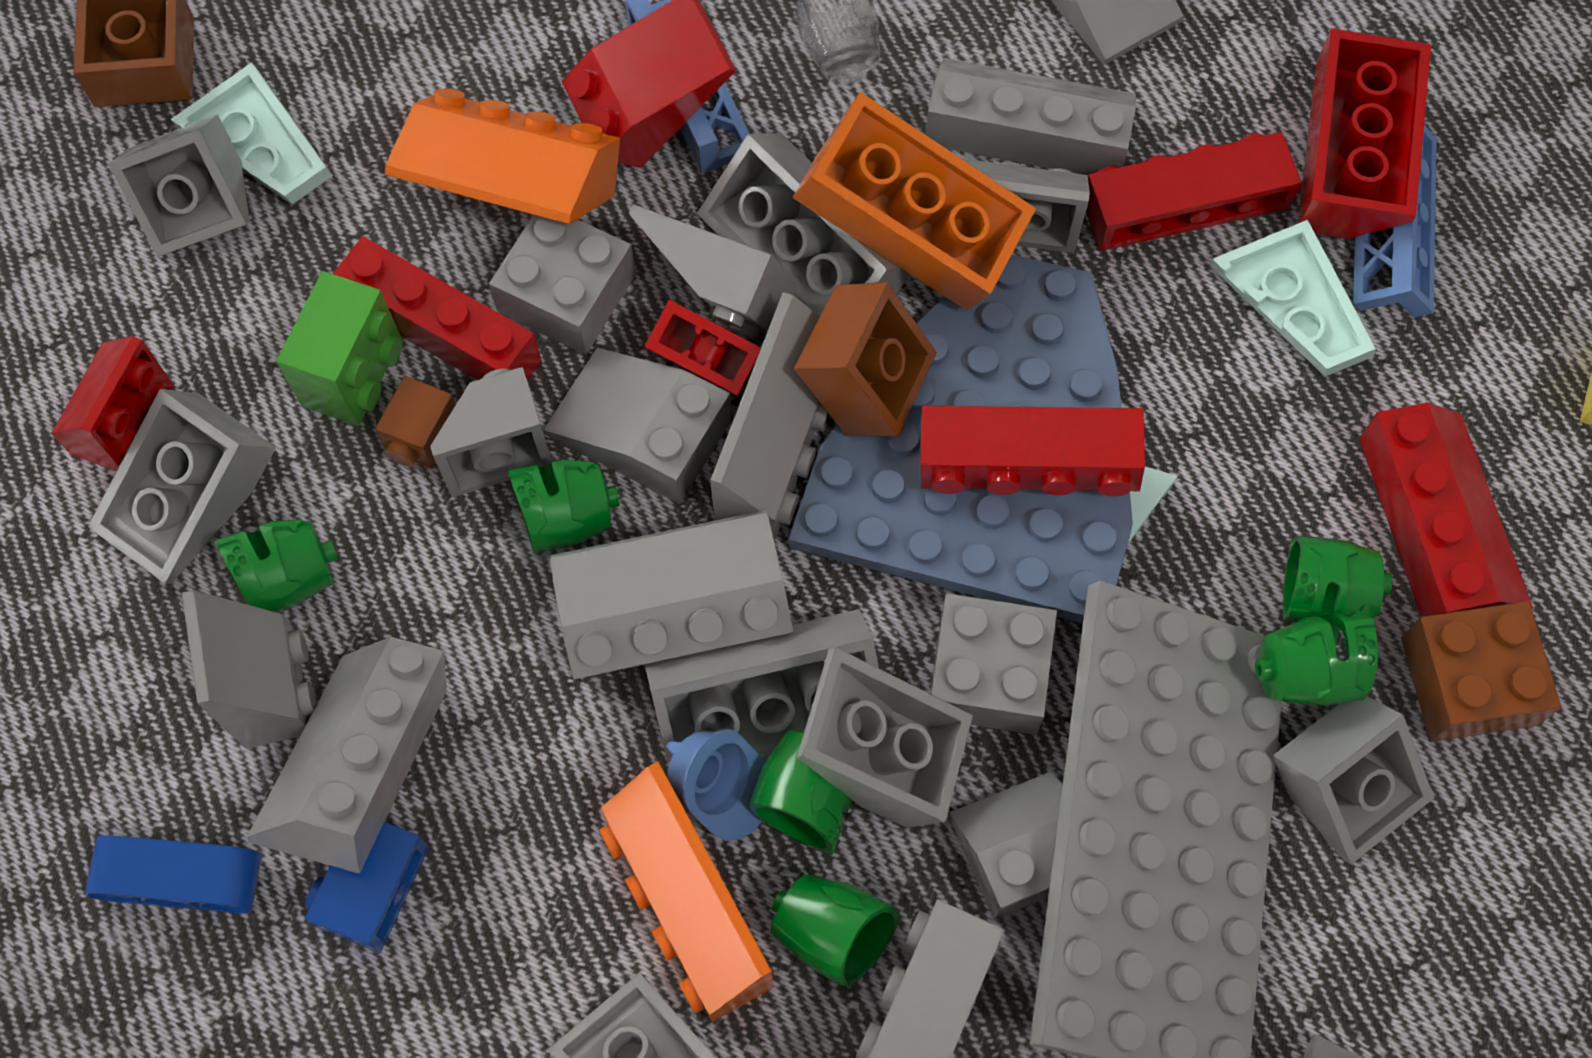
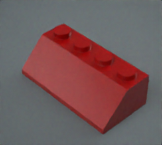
(1364, 134)
(1440, 510)

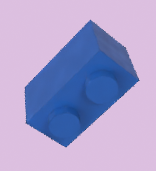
(368, 903)

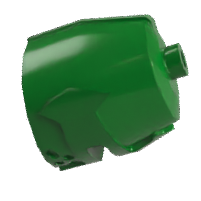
(563, 502)
(278, 563)
(1332, 579)
(1303, 665)
(798, 799)
(833, 927)

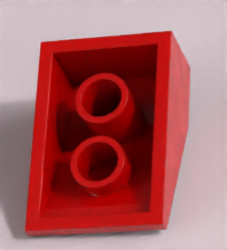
(650, 78)

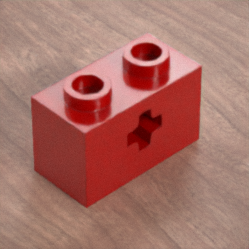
(703, 348)

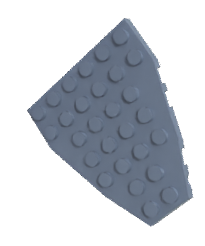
(1022, 346)

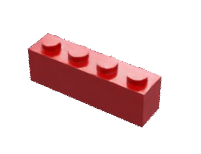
(1191, 190)
(440, 316)
(1032, 449)

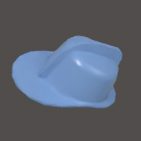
(716, 780)

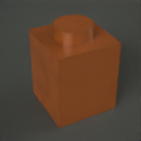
(414, 422)

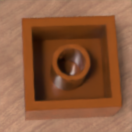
(134, 51)
(866, 359)
(1480, 671)

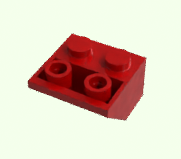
(111, 402)

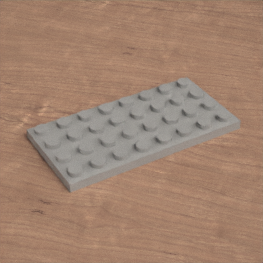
(1159, 838)

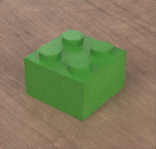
(340, 349)

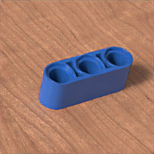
(173, 874)

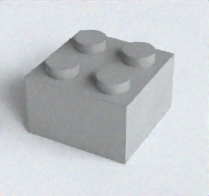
(563, 280)
(994, 661)

